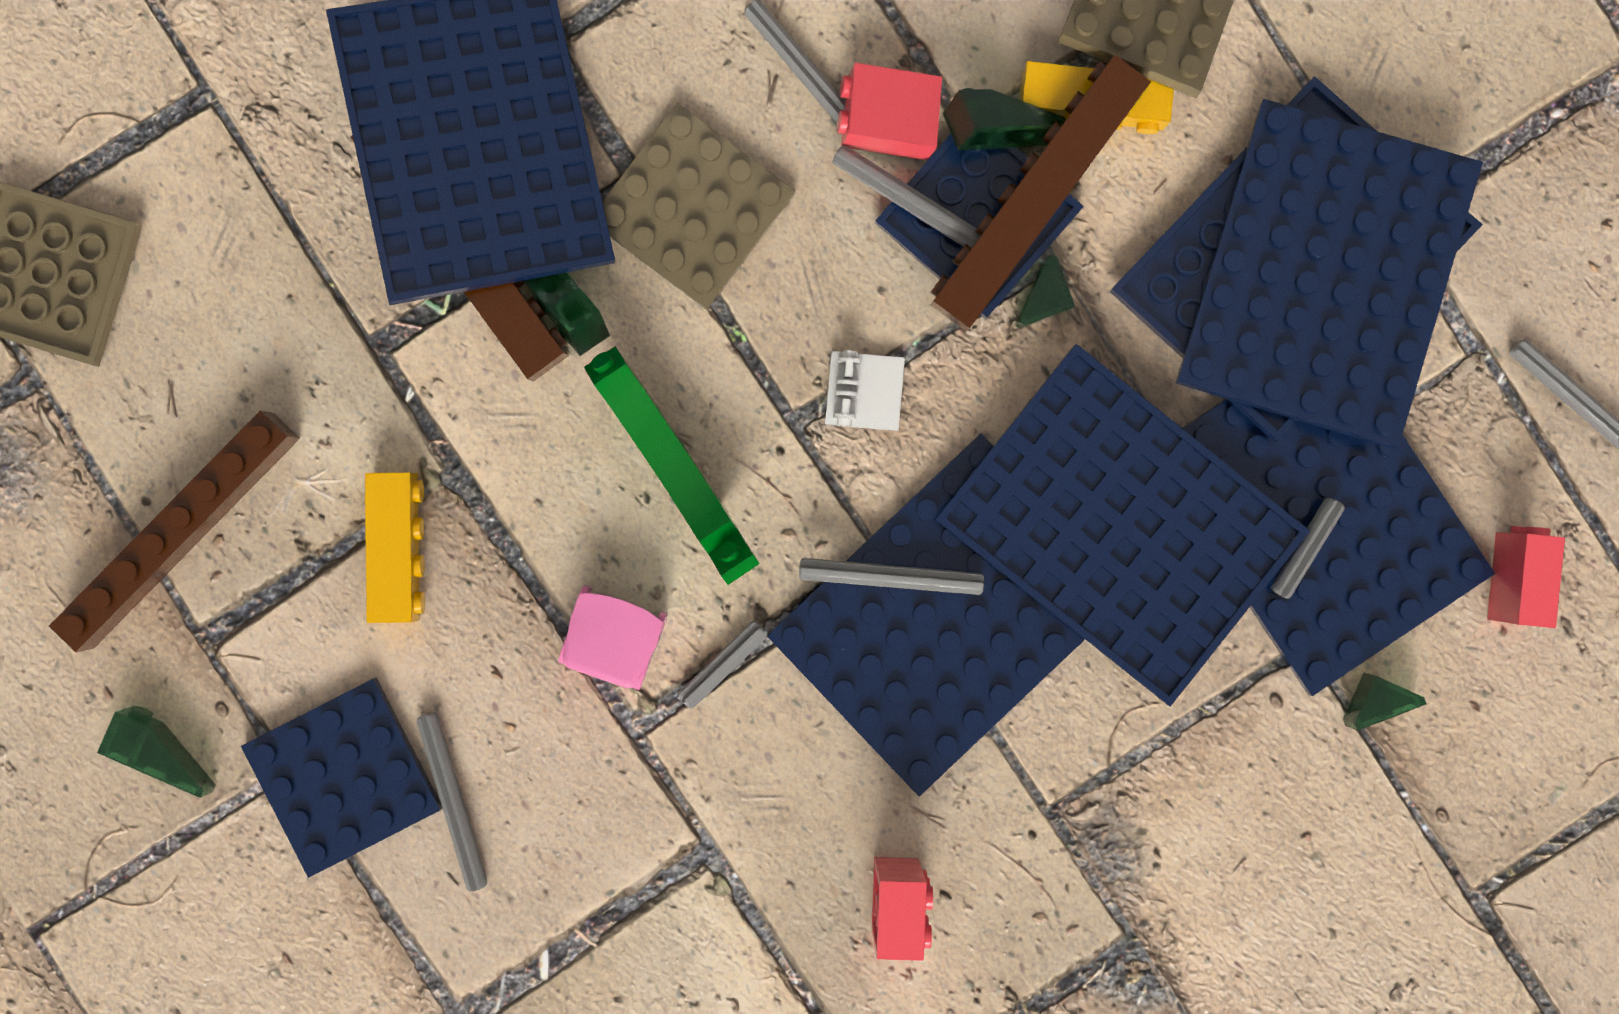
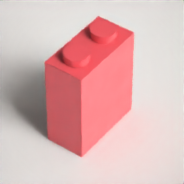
(890, 111)
(1526, 577)

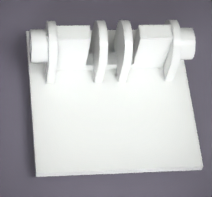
(864, 390)

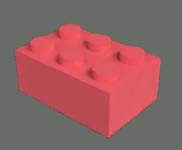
(899, 909)

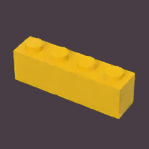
(1055, 86)
(393, 547)

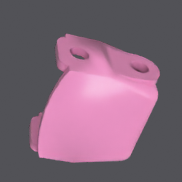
(611, 639)

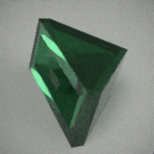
(1047, 296)
(1378, 701)

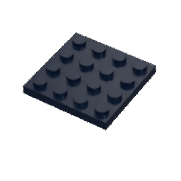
(969, 187)
(342, 777)

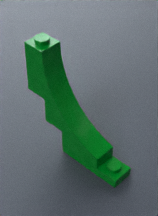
(672, 464)

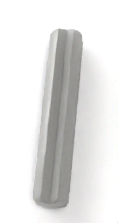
(1305, 553)
(722, 664)

